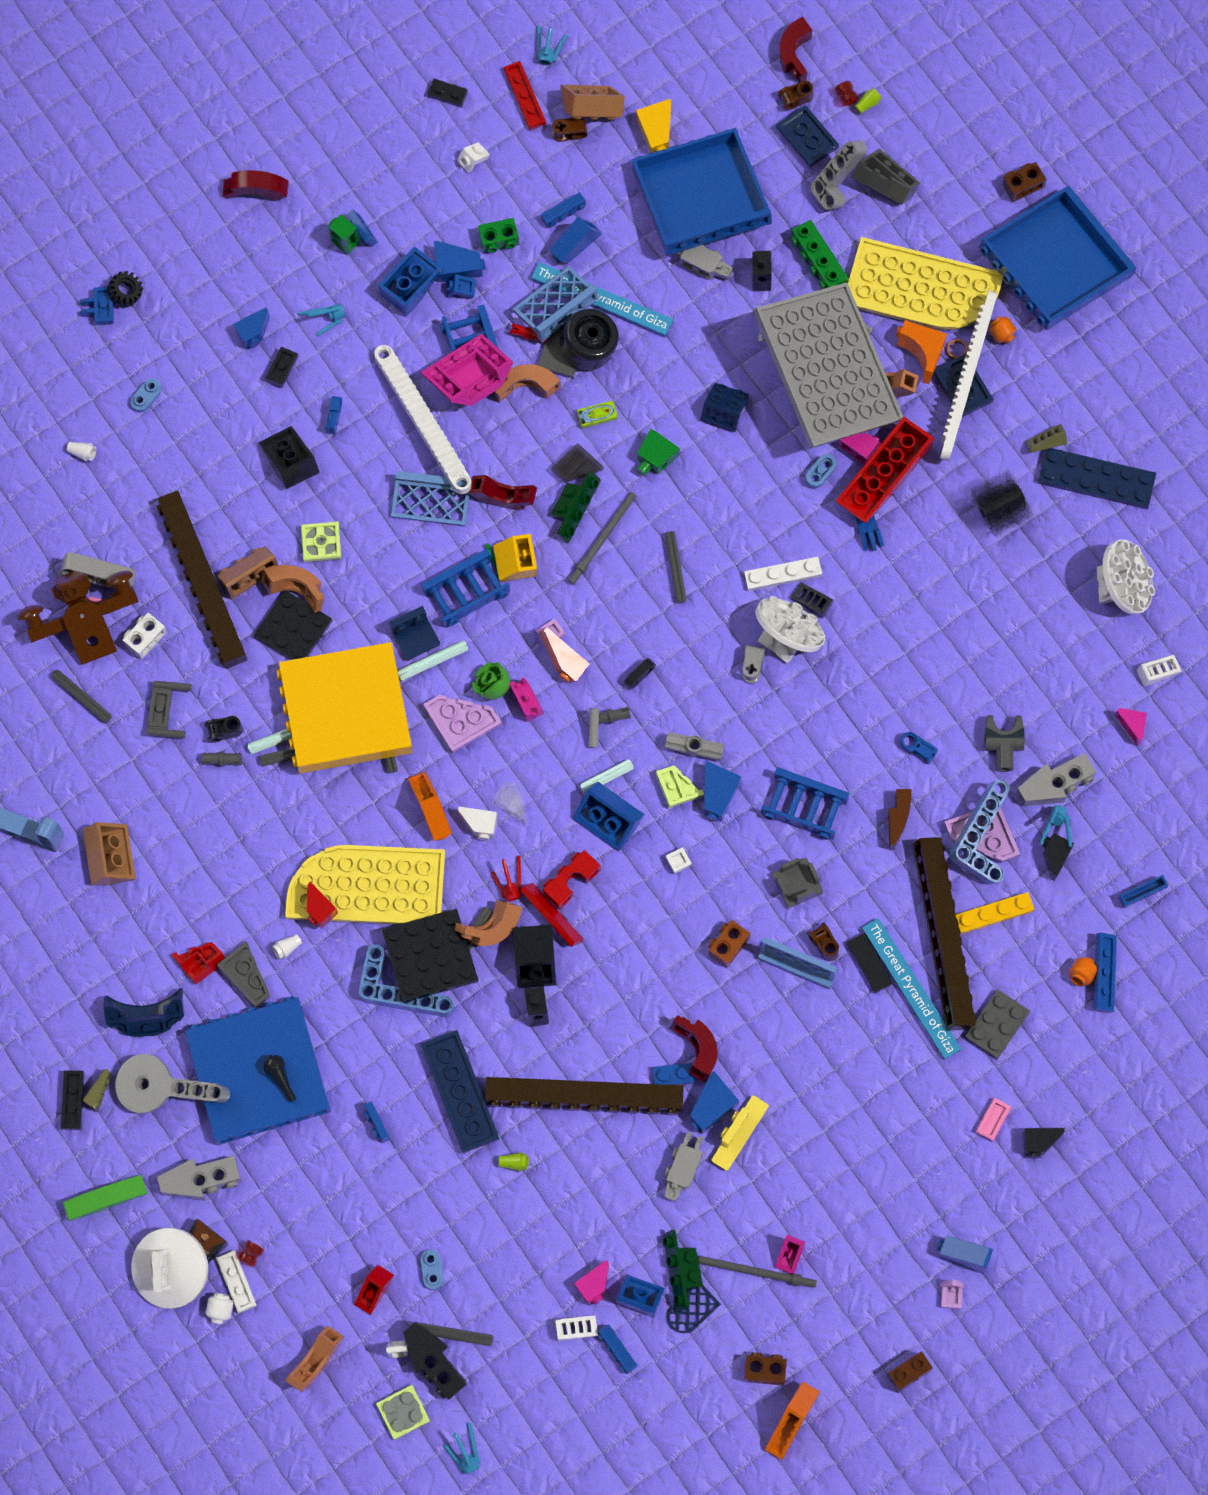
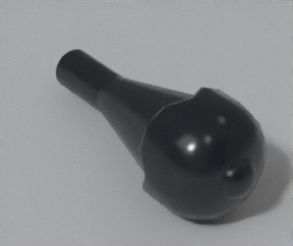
(275, 1068)

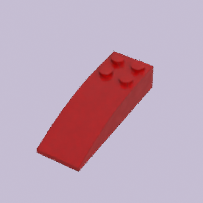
(886, 470)

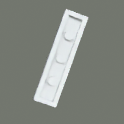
(783, 573)

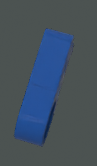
(333, 415)
(920, 747)

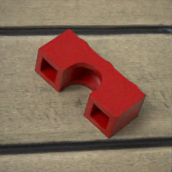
(582, 866)

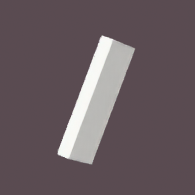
(236, 1282)

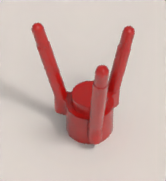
(511, 891)

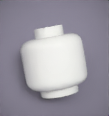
(219, 1308)

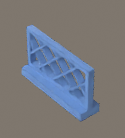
(553, 322)
(433, 482)
(797, 963)

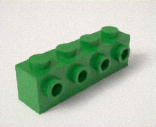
(818, 255)

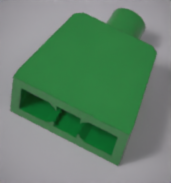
(656, 453)

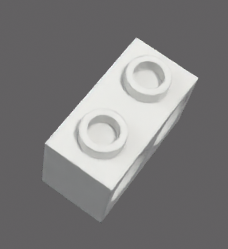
(148, 638)

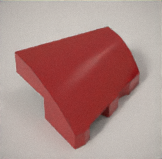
(199, 961)

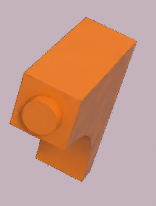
(924, 344)
(430, 806)
(792, 1420)

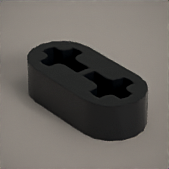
(640, 673)

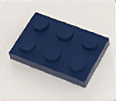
(807, 136)
(948, 377)

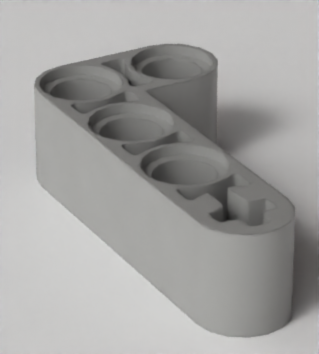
(840, 166)
(96, 570)

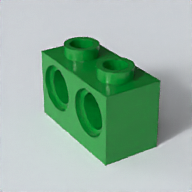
(497, 231)
(343, 234)

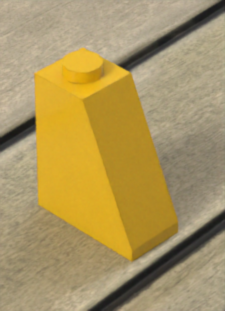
(655, 125)

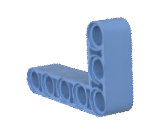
(971, 826)
(43, 834)
(395, 1002)

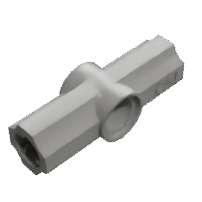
(681, 744)

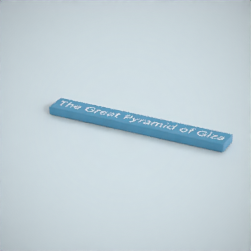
(611, 303)
(911, 988)

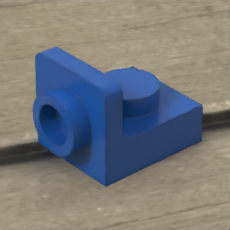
(461, 286)

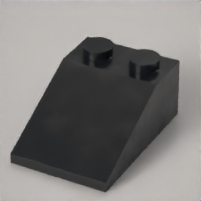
(289, 457)

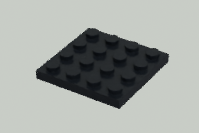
(429, 956)

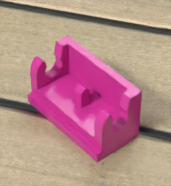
(526, 699)

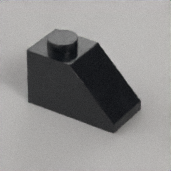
(1055, 854)
(1040, 1140)

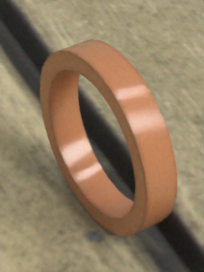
(954, 341)

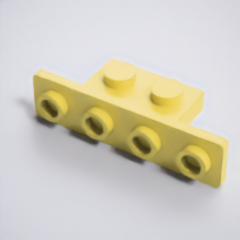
(739, 1132)

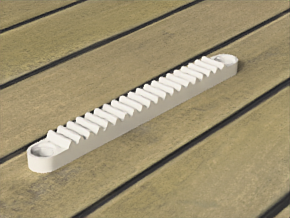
(967, 375)
(423, 419)

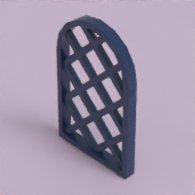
(698, 1303)

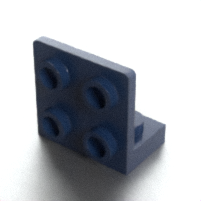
(724, 406)
(414, 633)

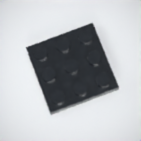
(292, 627)

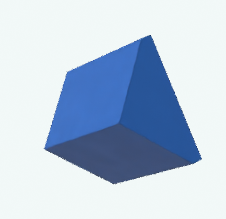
(640, 1295)

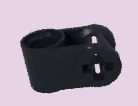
(222, 729)

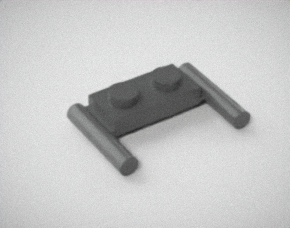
(161, 707)

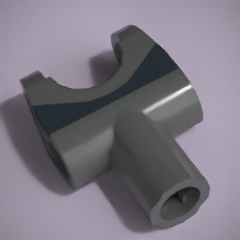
(1004, 742)

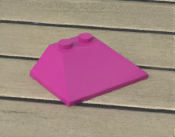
(470, 371)

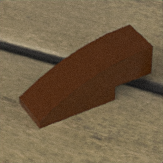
(898, 816)

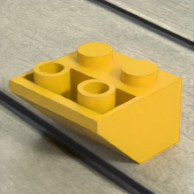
(515, 558)

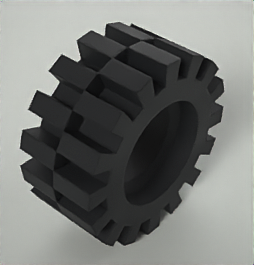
(118, 296)

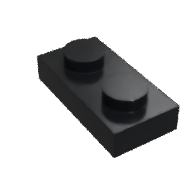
(447, 92)
(281, 367)

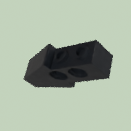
(422, 1344)

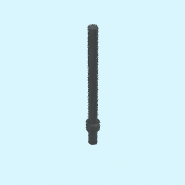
(582, 566)
(795, 1279)

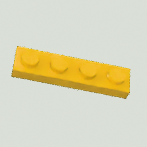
(994, 913)

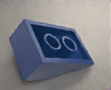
(409, 281)

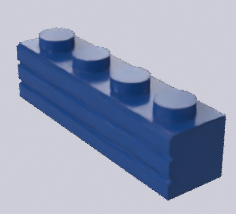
(563, 210)
(1143, 891)
(618, 1349)

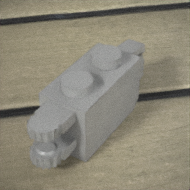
(704, 262)
(683, 1168)

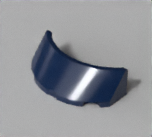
(144, 1019)

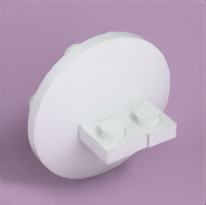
(1125, 578)
(787, 628)
(169, 1268)

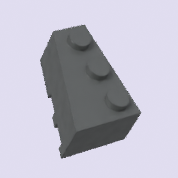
(886, 177)

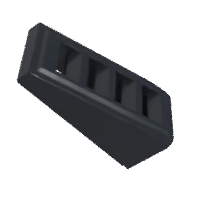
(813, 608)

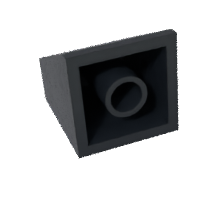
(534, 956)

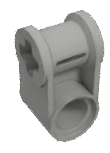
(753, 662)

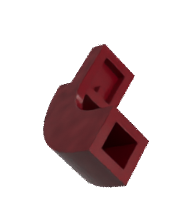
(794, 35)
(255, 182)
(500, 494)
(703, 1043)

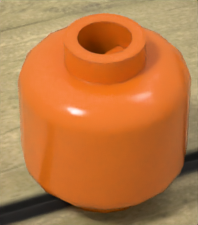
(1002, 330)
(1082, 971)

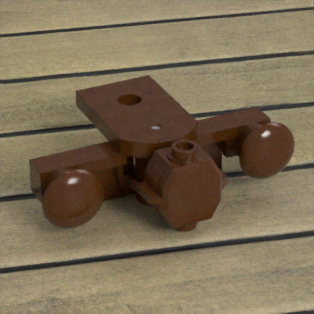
(83, 616)

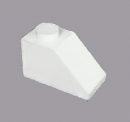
(480, 822)

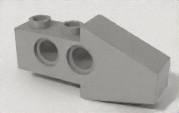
(1039, 787)
(181, 1179)

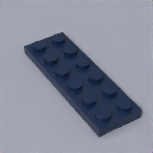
(1097, 478)
(460, 1091)

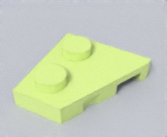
(676, 787)

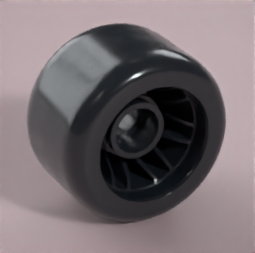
(588, 351)

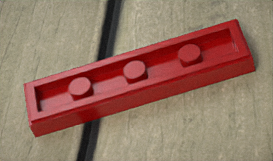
(524, 95)
(551, 914)

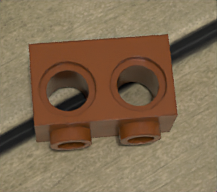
(732, 945)

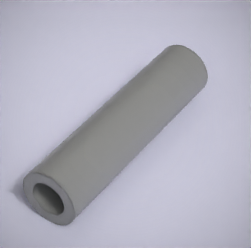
(593, 727)

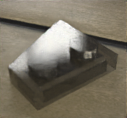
(576, 464)

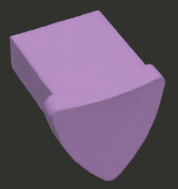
(552, 626)
(951, 1294)

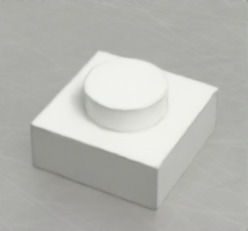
(678, 860)

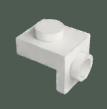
(472, 155)

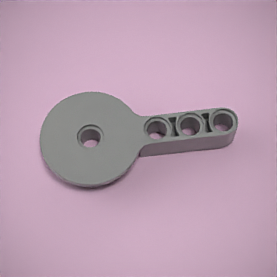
(161, 1085)

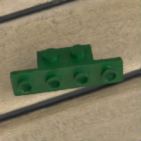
(573, 504)
(683, 1270)

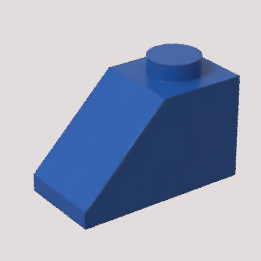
(252, 328)

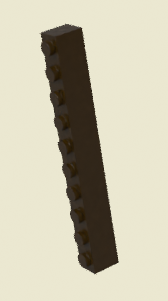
(202, 580)
(944, 934)
(584, 1094)

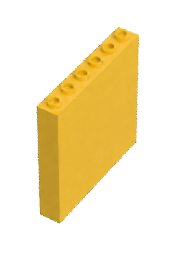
(344, 708)

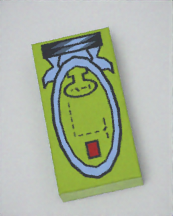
(597, 414)

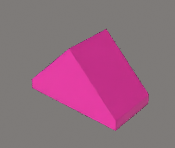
(1133, 723)
(790, 1254)

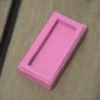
(993, 1119)

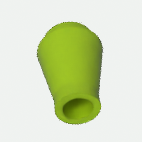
(869, 100)
(514, 1161)

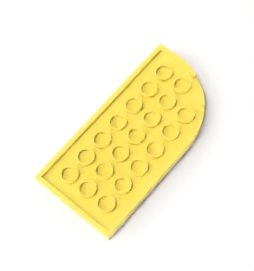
(919, 286)
(371, 883)

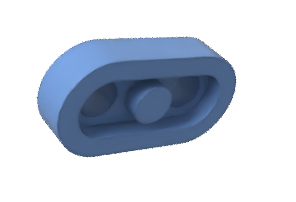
(147, 395)
(820, 471)
(432, 1269)

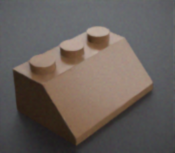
(592, 101)
(246, 572)
(108, 853)

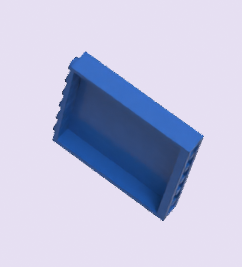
(701, 191)
(1057, 257)
(233, 1056)

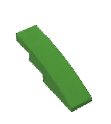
(104, 1197)

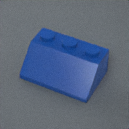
(608, 815)

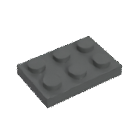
(997, 1024)

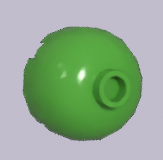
(492, 681)

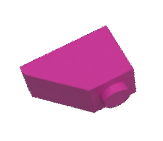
(860, 446)
(593, 1284)

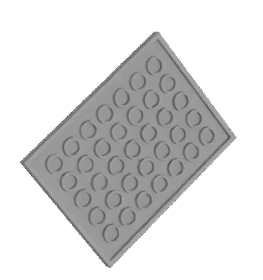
(828, 365)

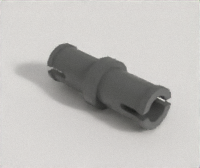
(614, 715)
(222, 758)

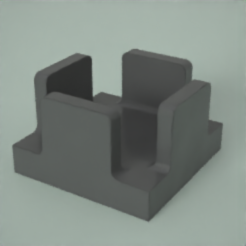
(797, 882)

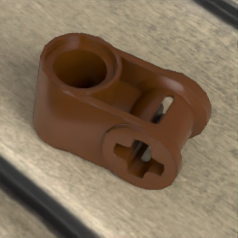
(793, 96)
(570, 129)
(822, 939)

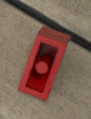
(319, 907)
(373, 1289)

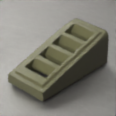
(1048, 439)
(96, 1093)

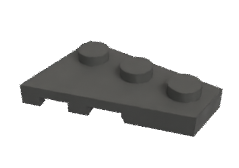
(244, 974)

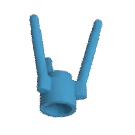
(546, 55)
(334, 312)
(1058, 817)
(469, 1462)

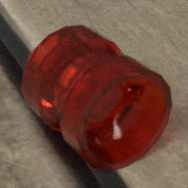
(846, 92)
(252, 1249)

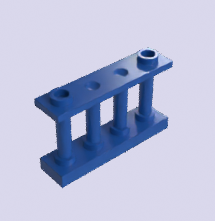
(480, 318)
(464, 570)
(801, 785)

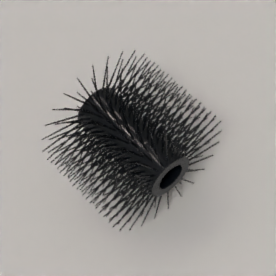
(1001, 503)

